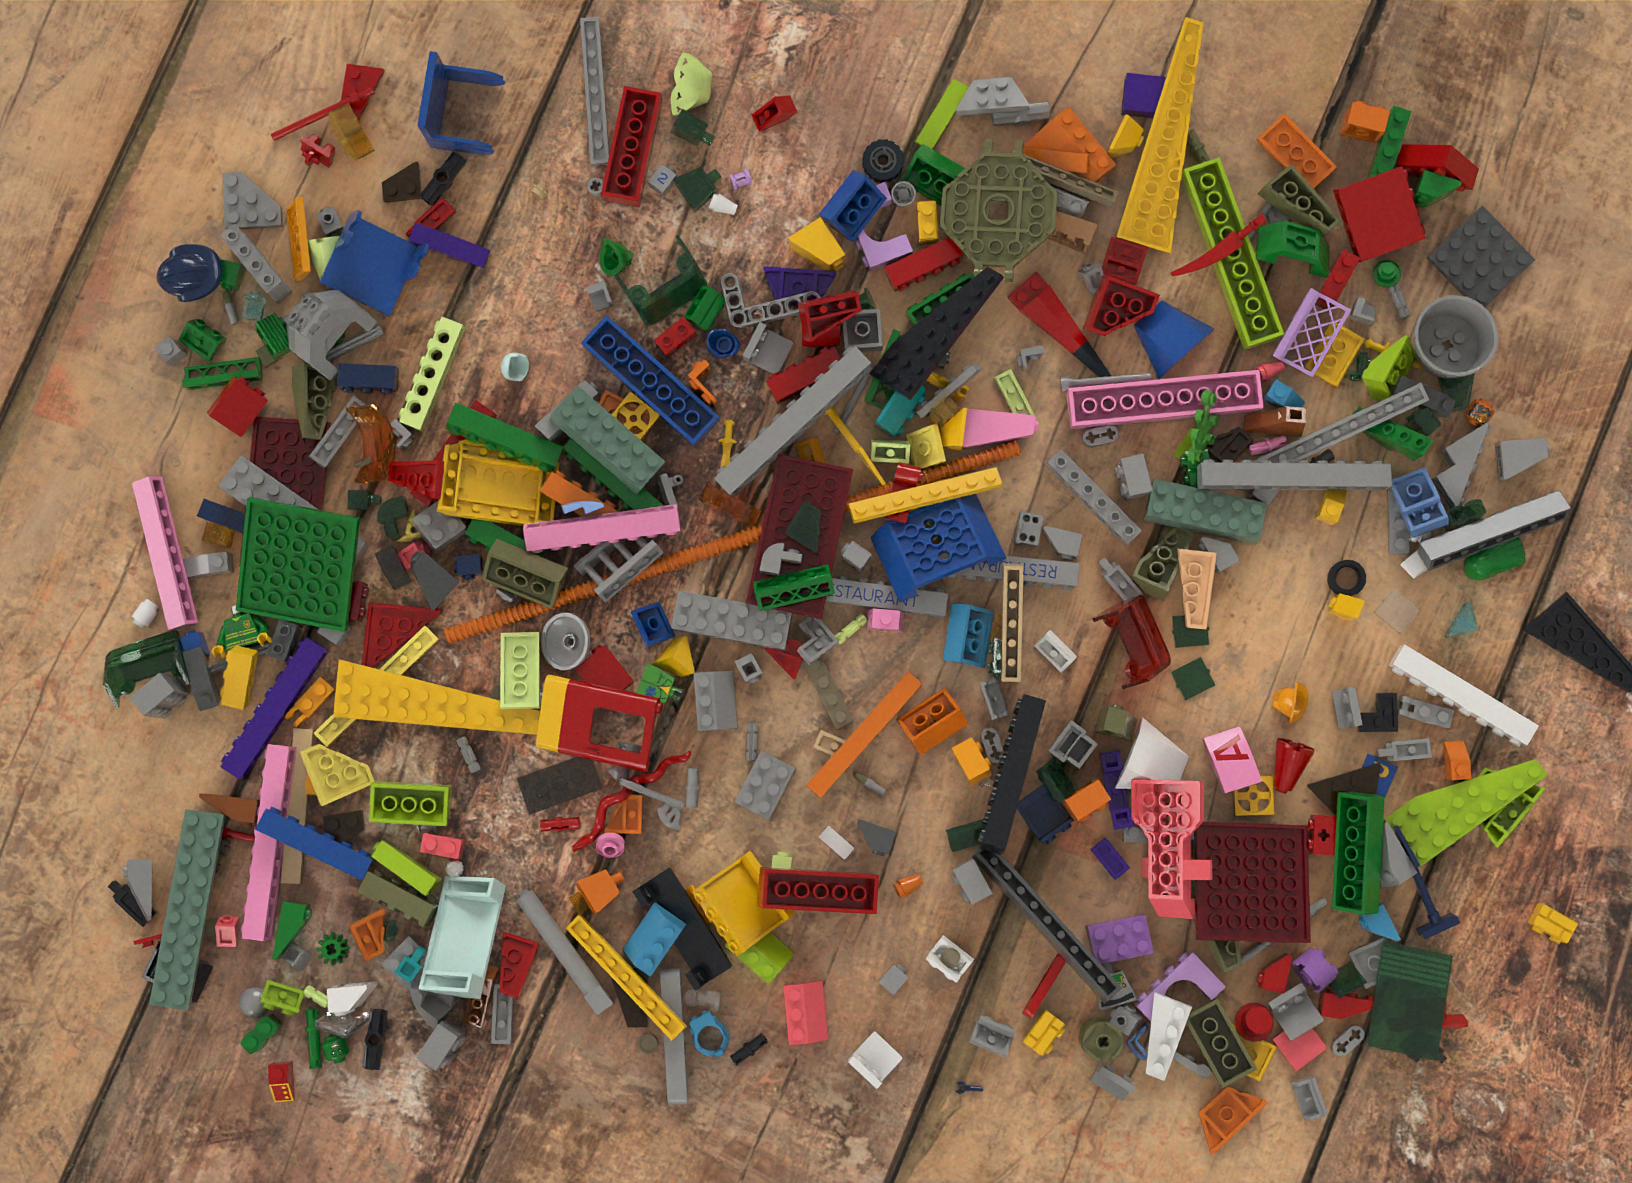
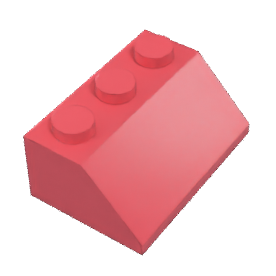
(805, 1012)

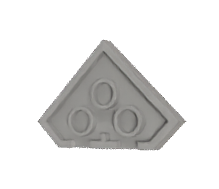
(248, 204)

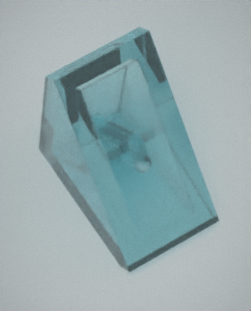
(1464, 622)

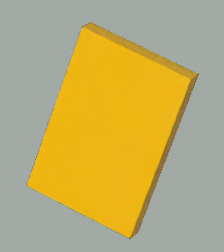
(1337, 357)
(1260, 1053)

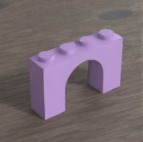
(880, 254)
(1187, 968)

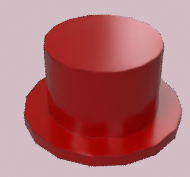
(1254, 1022)

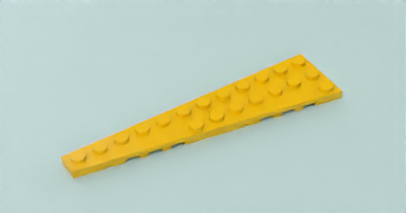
(1156, 186)
(391, 697)

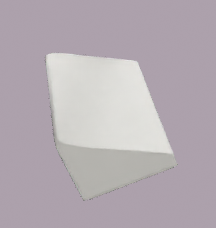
(1055, 651)

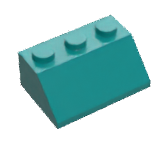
(897, 412)

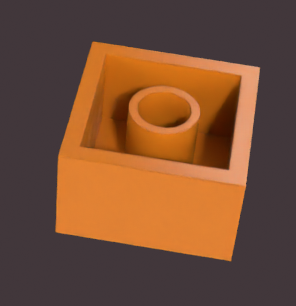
(1364, 121)

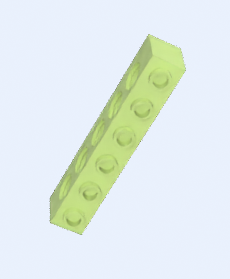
(427, 402)

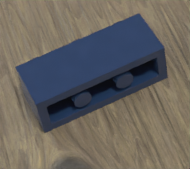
(367, 378)

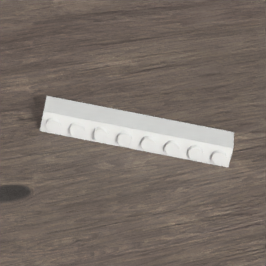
(1463, 695)

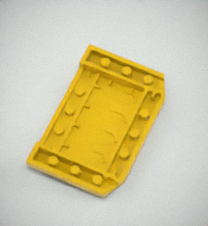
(492, 486)

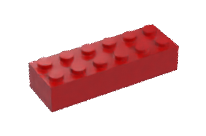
(631, 146)
(818, 890)

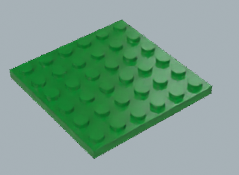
(297, 564)

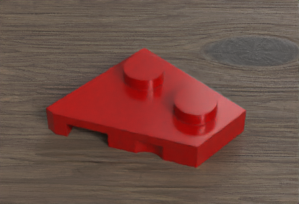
(789, 659)

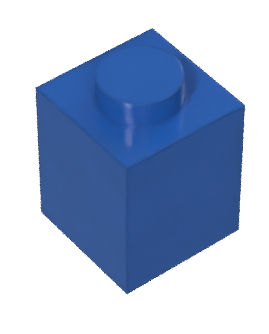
(193, 640)

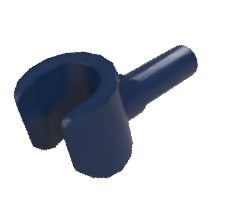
(968, 1088)

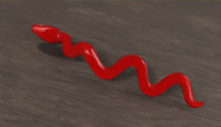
(623, 795)

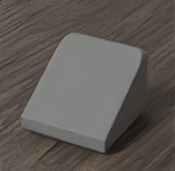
(297, 957)

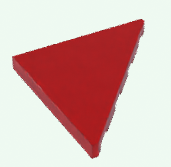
(390, 627)

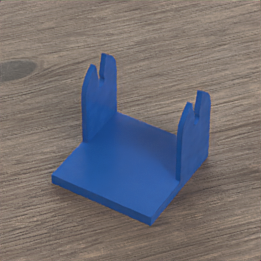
(434, 103)
(371, 264)

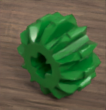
(339, 946)

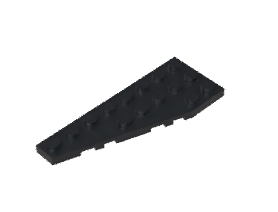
(922, 347)

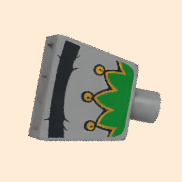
(1123, 996)

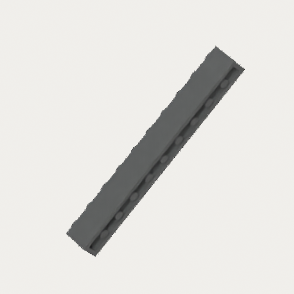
(1048, 924)

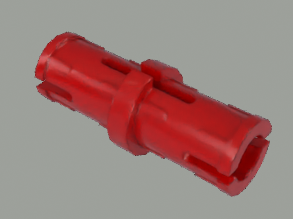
(560, 824)

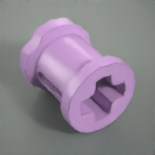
(736, 184)

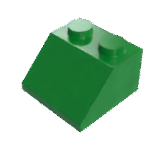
(1432, 188)

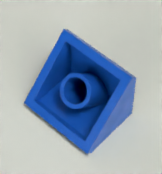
(652, 624)

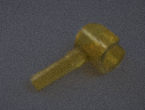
(997, 621)

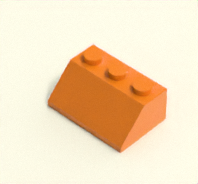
(932, 721)

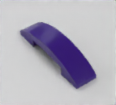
(1118, 804)

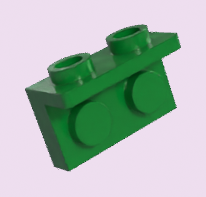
(201, 338)

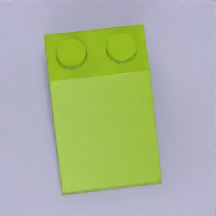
(1387, 367)

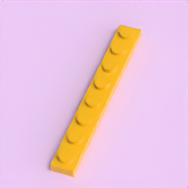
(925, 495)
(626, 977)

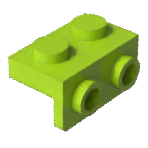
(281, 997)

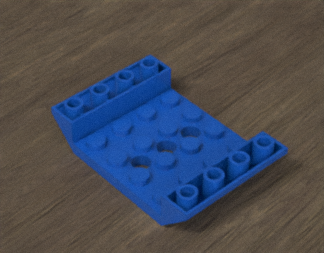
(914, 560)

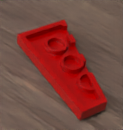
(418, 476)

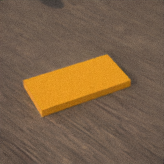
(298, 239)

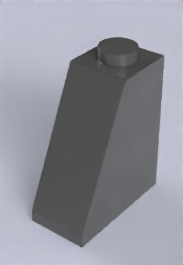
(432, 578)

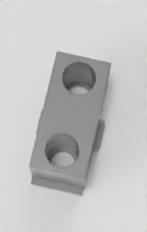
(1026, 528)

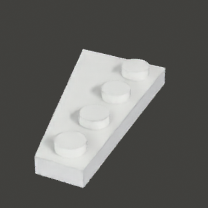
(1165, 1033)

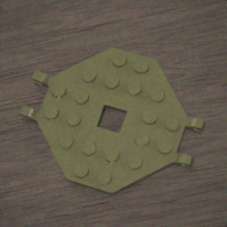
(999, 179)

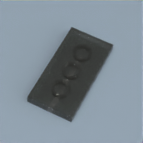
(559, 784)

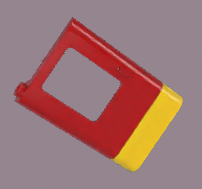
(569, 715)

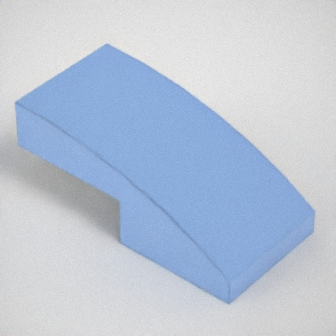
(588, 506)

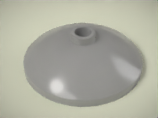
(558, 641)

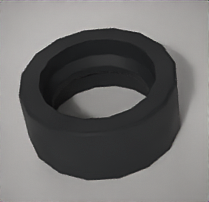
(1331, 579)

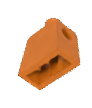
(599, 889)

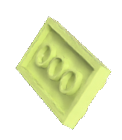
(520, 670)

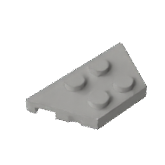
(992, 96)

